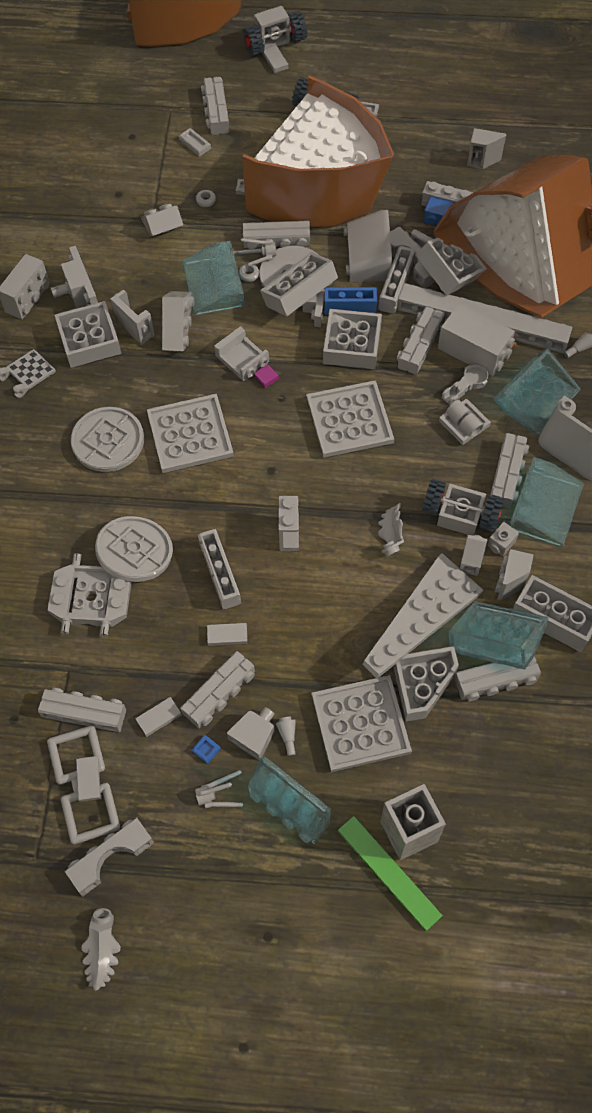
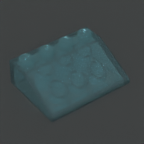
(214, 279)
(536, 391)
(546, 502)
(498, 634)
(289, 801)

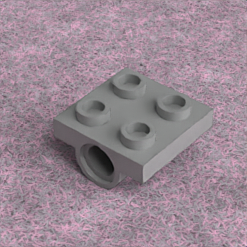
(464, 421)

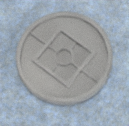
(284, 259)
(107, 439)
(133, 548)

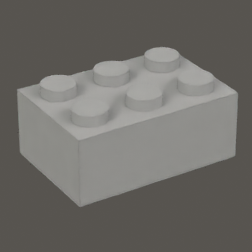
(24, 286)

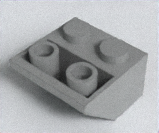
(485, 148)
(162, 220)
(513, 573)

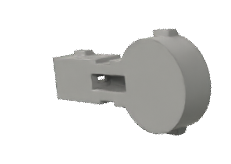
(474, 378)

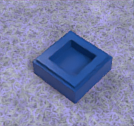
(206, 749)

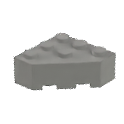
(450, 265)
(176, 320)
(423, 679)

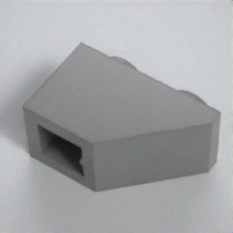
(473, 554)

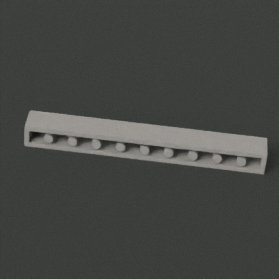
(527, 328)

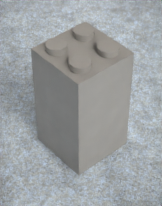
(476, 339)
(412, 822)

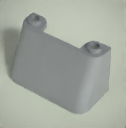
(369, 247)
(568, 438)

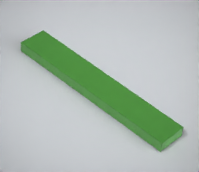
(390, 873)

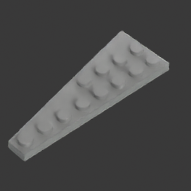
(432, 604)

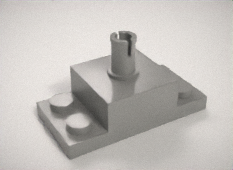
(76, 283)

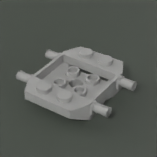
(89, 581)

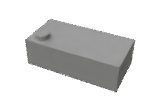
(299, 284)
(567, 616)

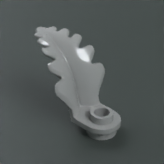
(391, 530)
(100, 949)

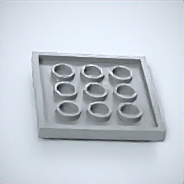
(350, 419)
(190, 433)
(361, 723)

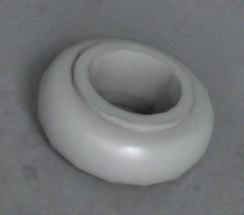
(205, 194)
(249, 277)

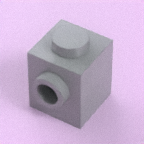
(503, 539)

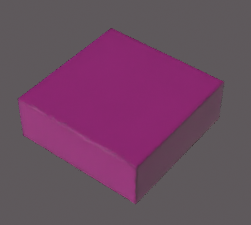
(266, 376)

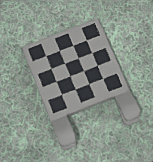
(28, 371)

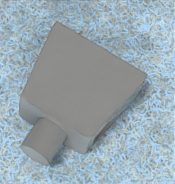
(253, 732)

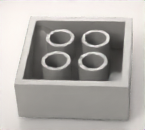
(88, 334)
(352, 339)

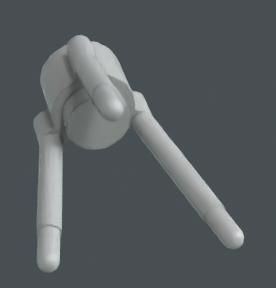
(268, 250)
(206, 794)

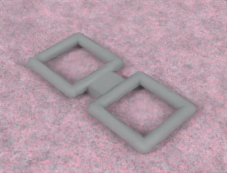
(67, 799)

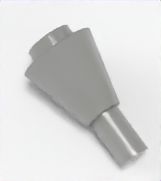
(581, 344)
(287, 731)

